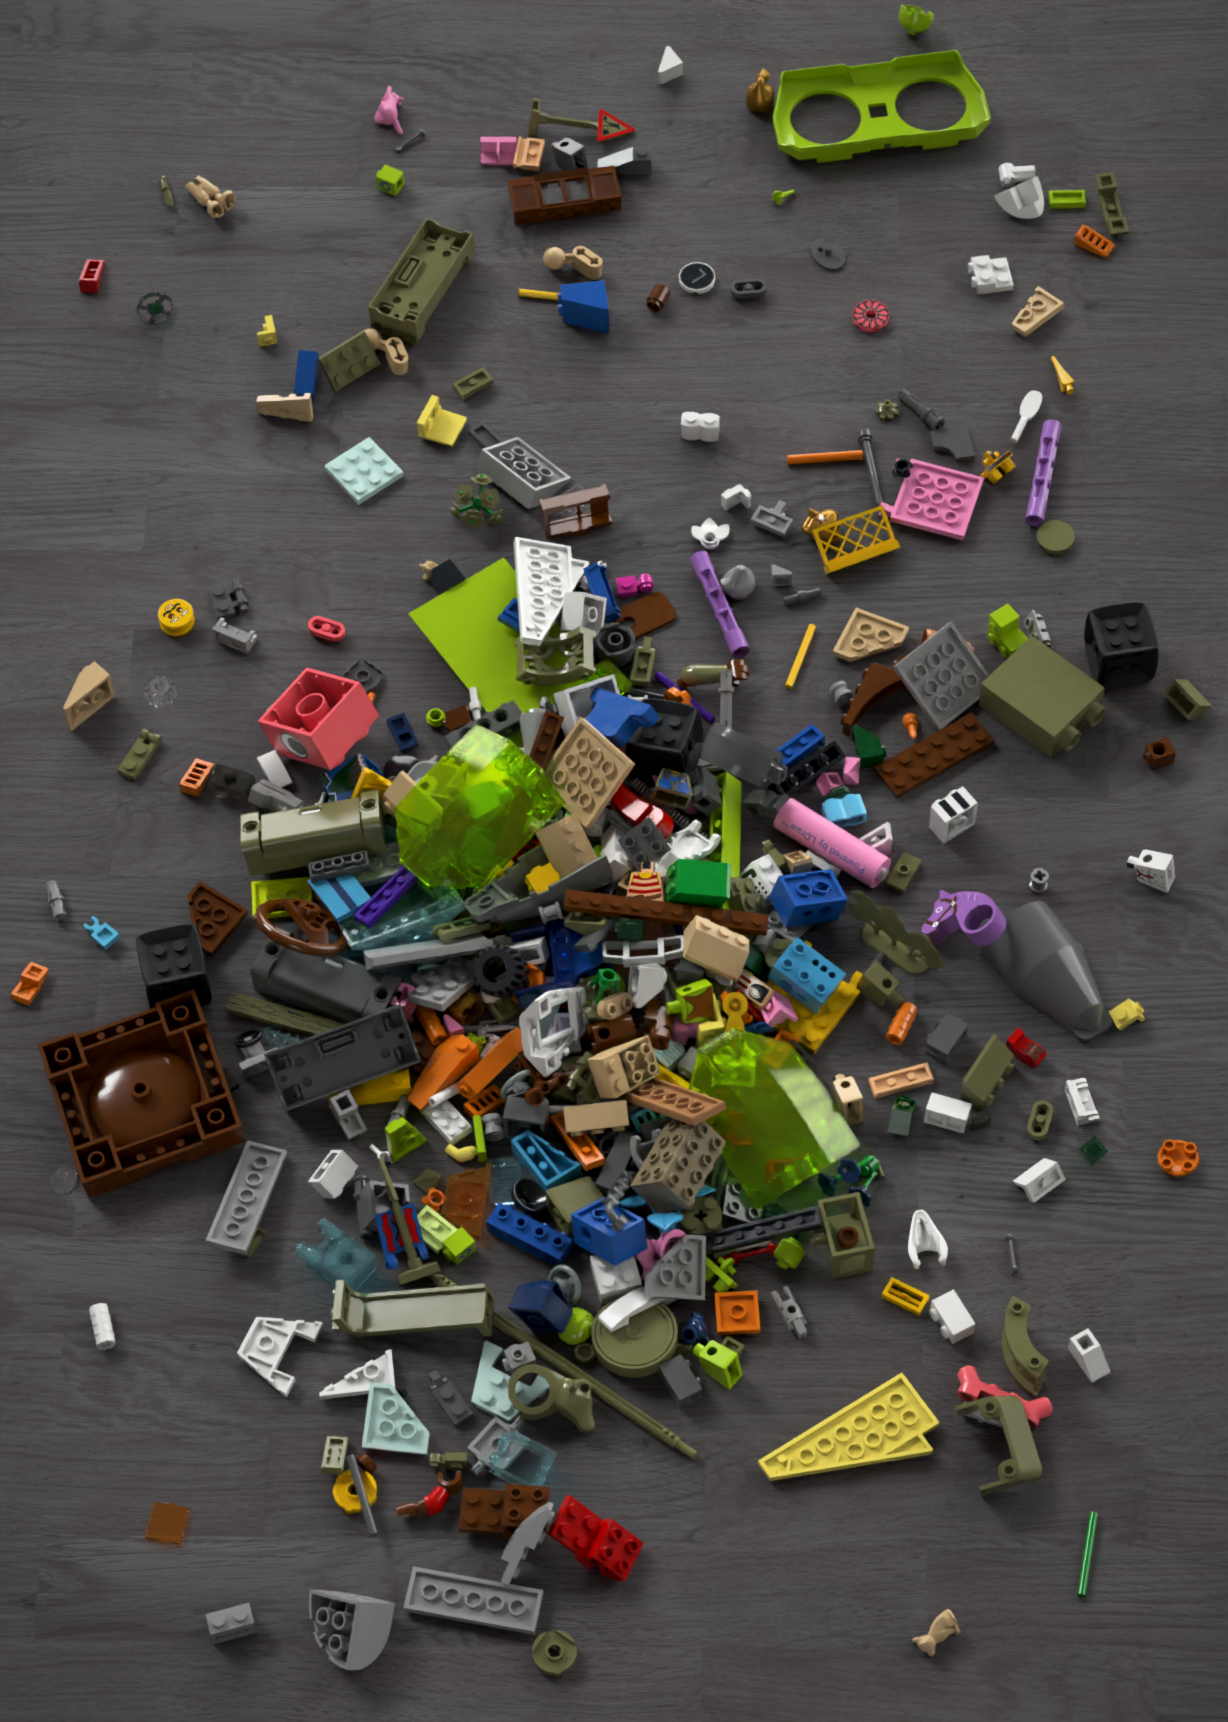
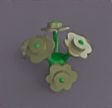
(486, 500)

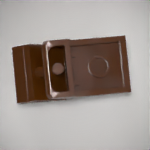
(500, 1510)

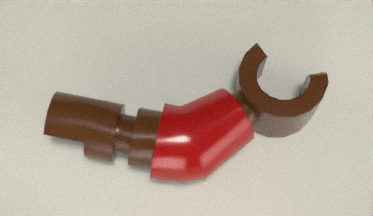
(435, 1500)

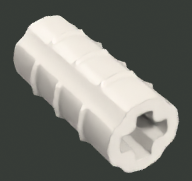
(102, 1326)

